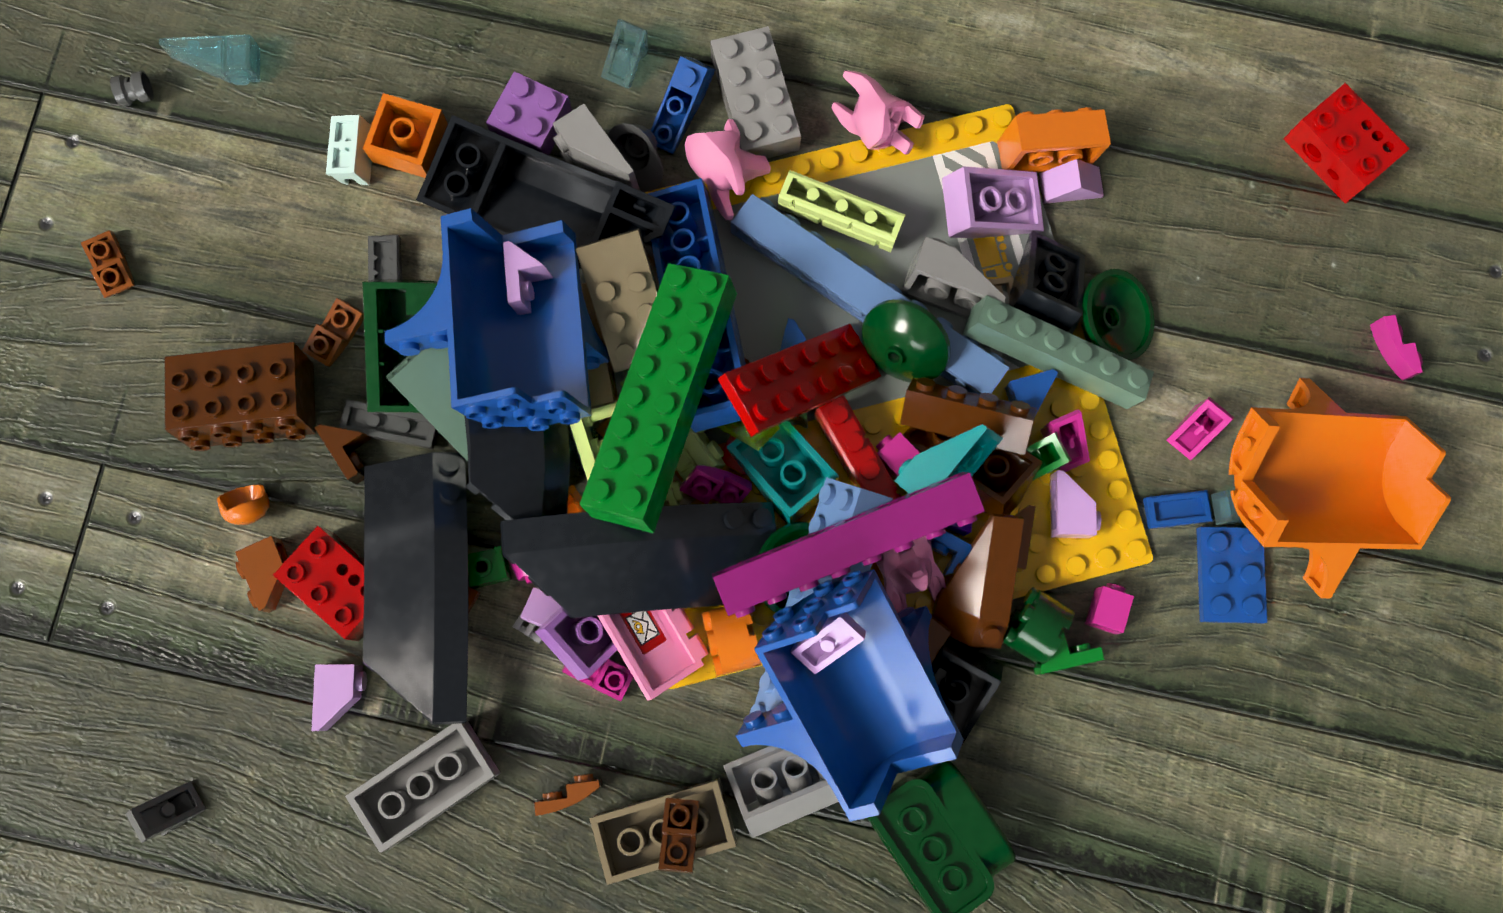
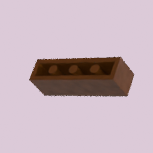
(956, 411)

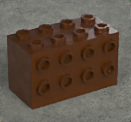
(240, 396)

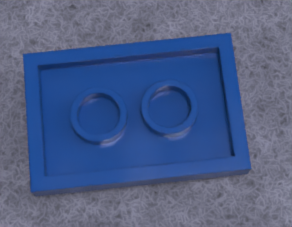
(1231, 576)

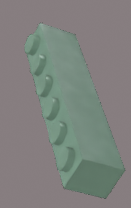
(1053, 348)

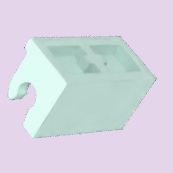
(345, 150)

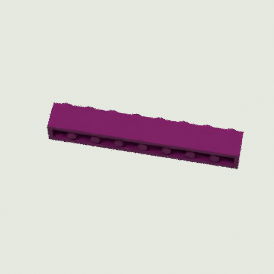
(848, 543)

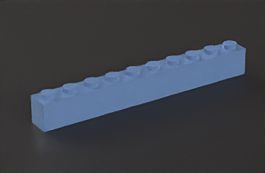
(852, 286)

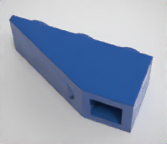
(681, 102)

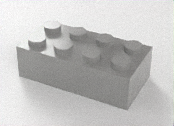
(756, 92)
(422, 785)

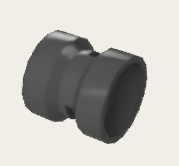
(131, 88)

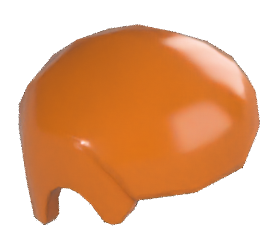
(244, 504)

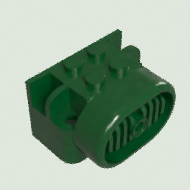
(386, 306)
(943, 839)

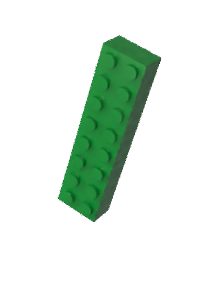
(659, 398)

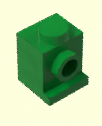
(497, 571)

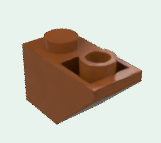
(257, 566)

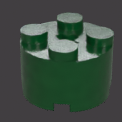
(1038, 626)

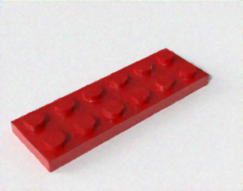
(798, 379)

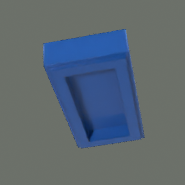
(1177, 509)

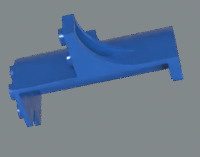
(504, 363)
(865, 711)

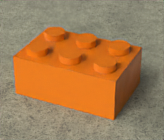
(1053, 139)

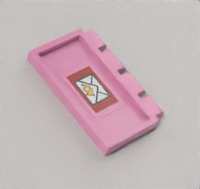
(656, 647)

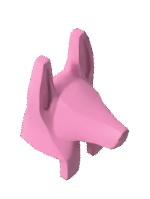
(877, 115)
(723, 164)
(910, 572)

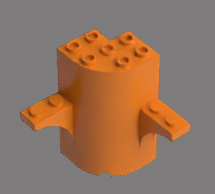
(1334, 482)

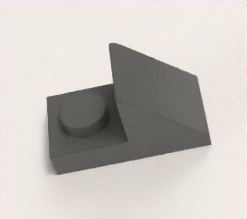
(165, 812)

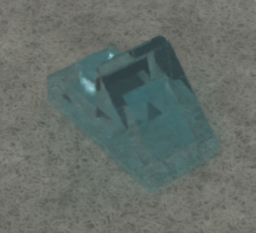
(624, 54)

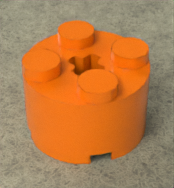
(731, 641)

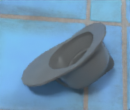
(640, 151)

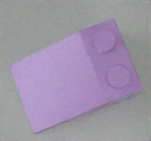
(991, 202)

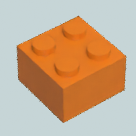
(405, 135)

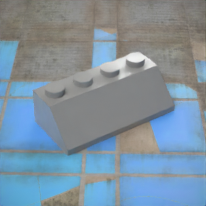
(776, 788)

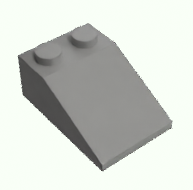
(589, 147)
(946, 279)

